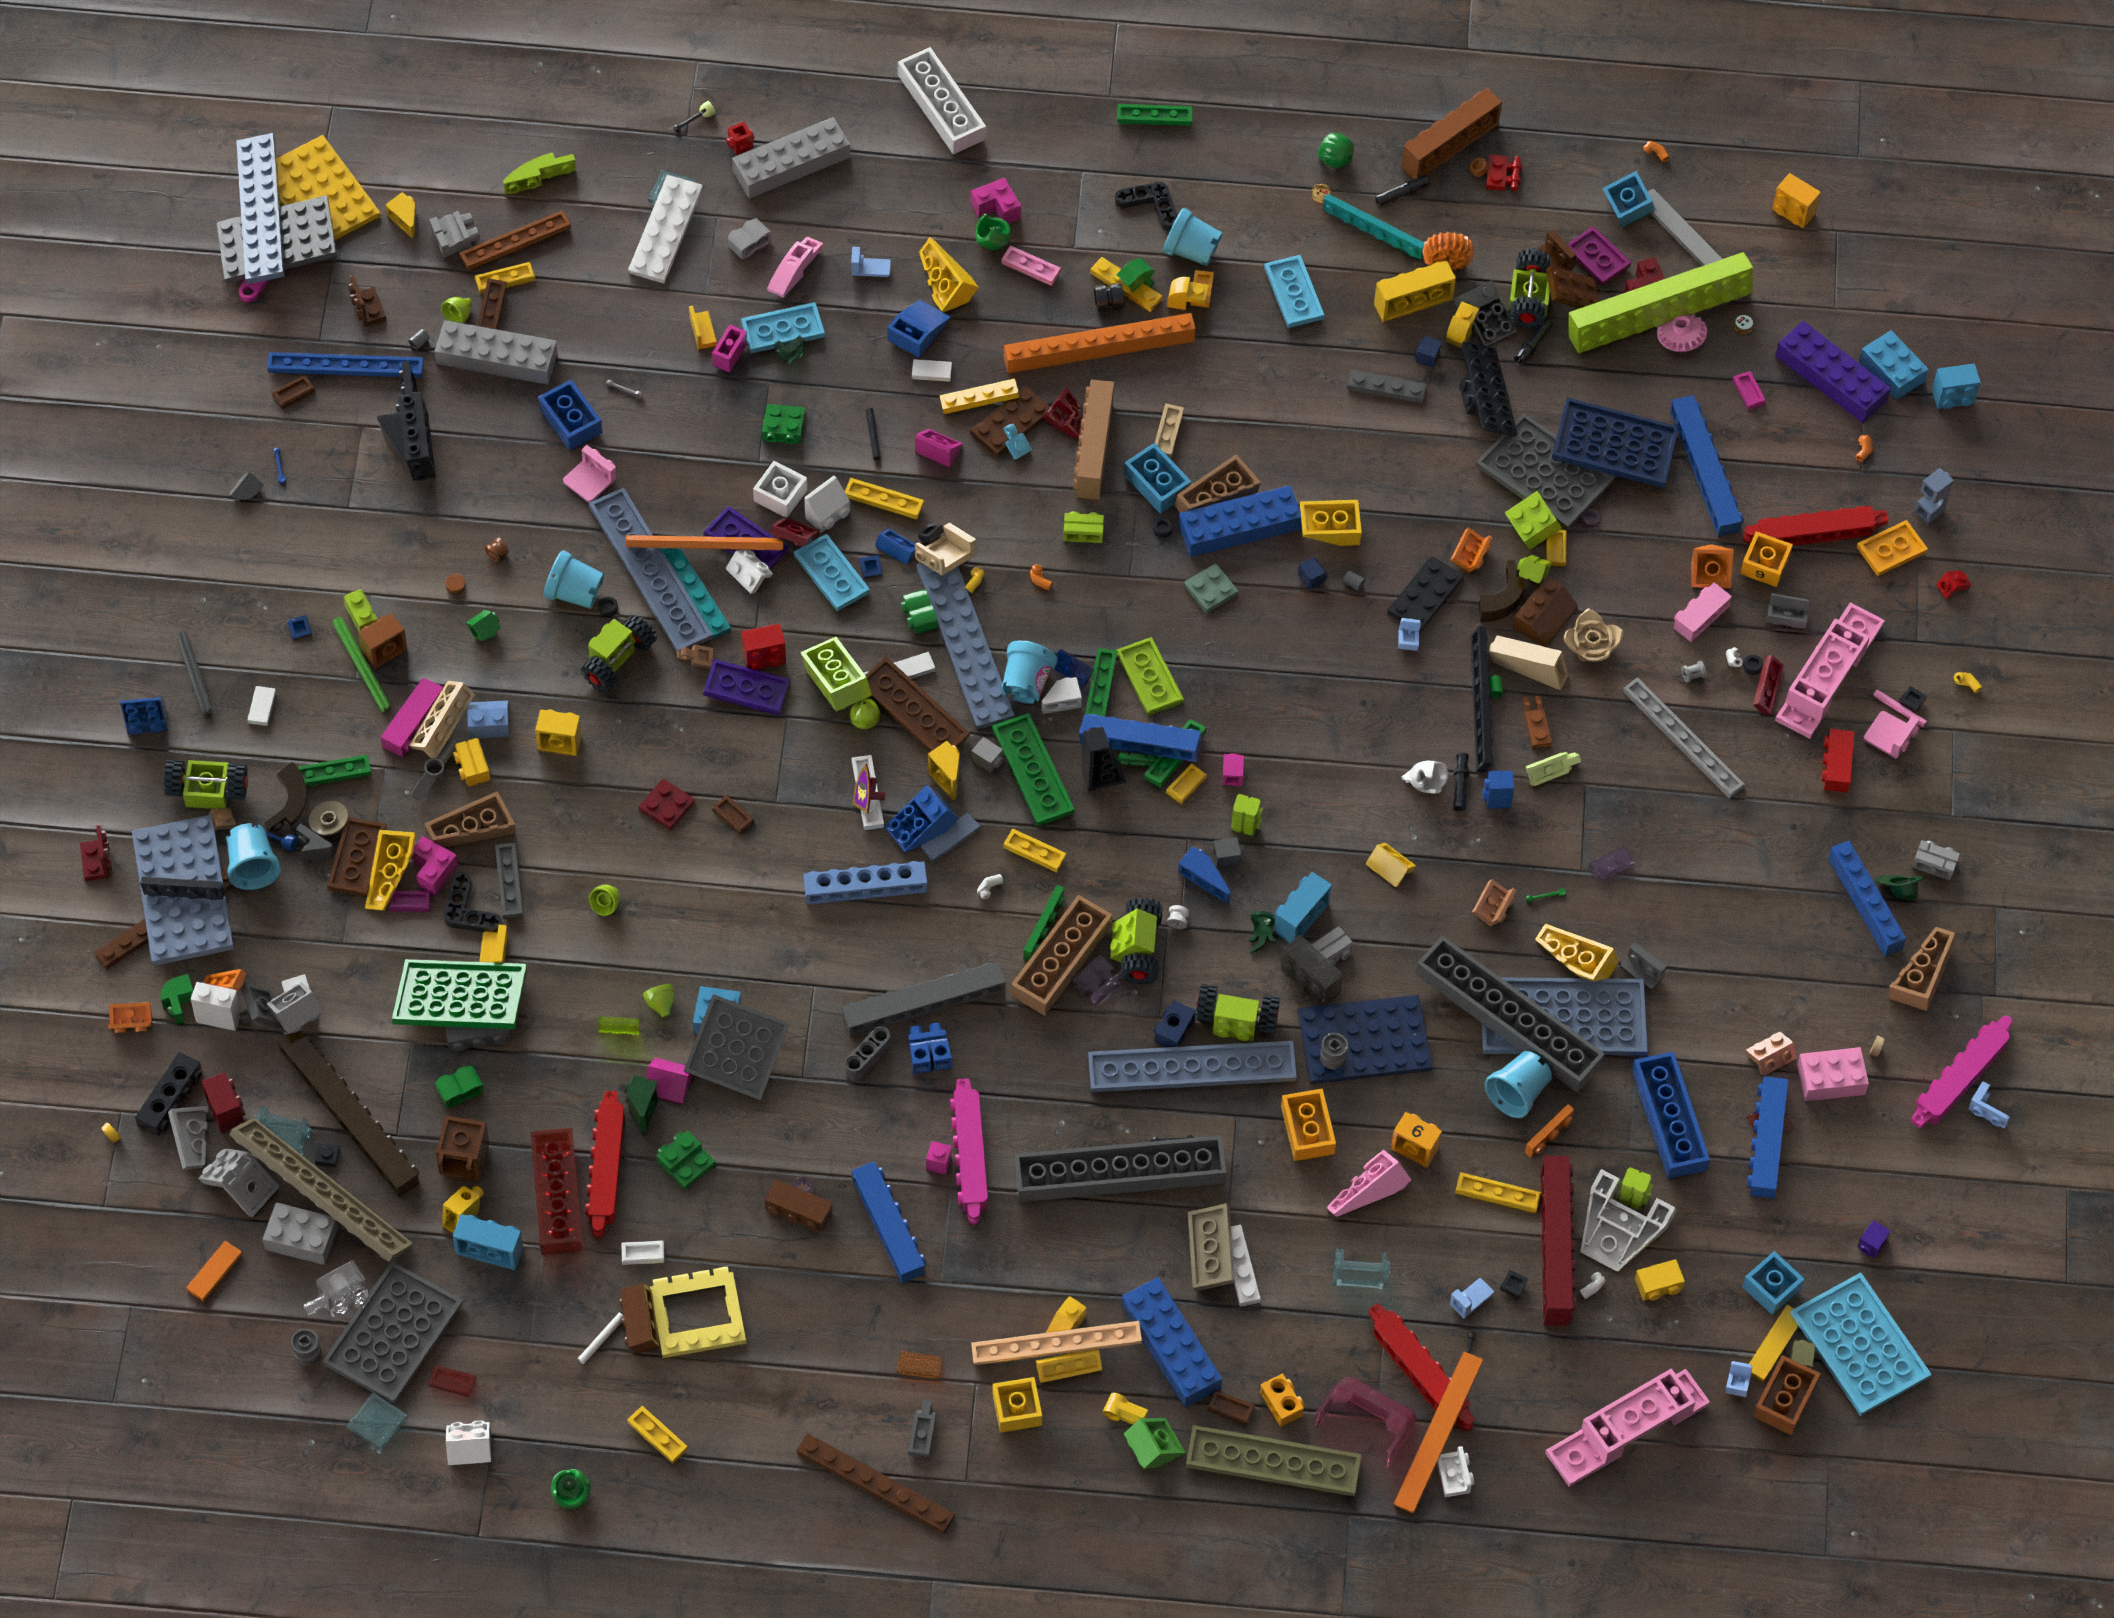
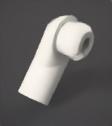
(1733, 658)
(987, 883)
(1592, 1288)

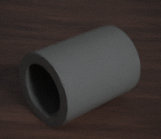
(418, 339)
(1353, 580)

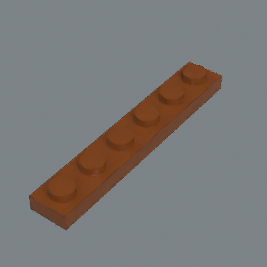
(515, 240)

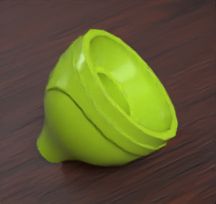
(456, 309)
(865, 714)
(604, 899)
(660, 998)

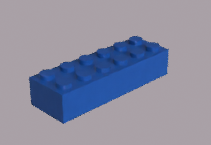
(1240, 521)
(1670, 1115)
(1172, 1342)

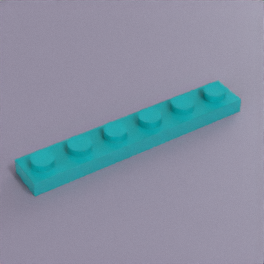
(1373, 226)
(698, 593)

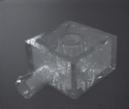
(339, 1290)

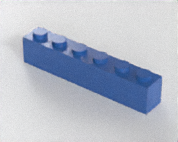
(1146, 738)
(1867, 898)
(1769, 1137)
(888, 1221)

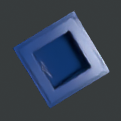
(870, 566)
(299, 626)

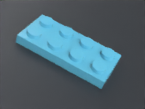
(1294, 291)
(782, 325)
(831, 572)

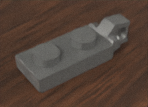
(922, 1431)

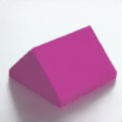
(937, 447)
(671, 1079)

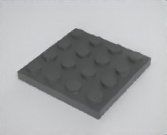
(736, 1047)

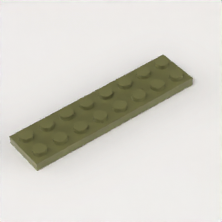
(1273, 1460)

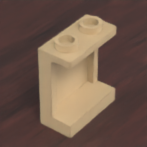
(947, 551)

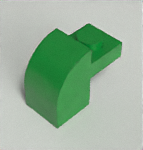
(1136, 273)
(174, 993)

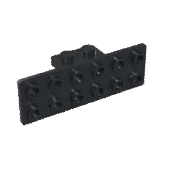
(1485, 389)

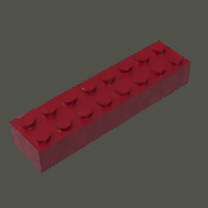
(1557, 1241)

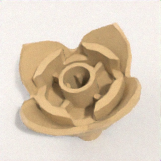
(1591, 627)

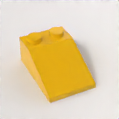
(1332, 521)

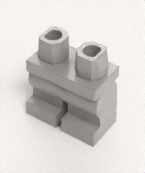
(452, 232)

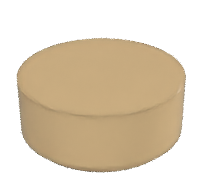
(1877, 1046)

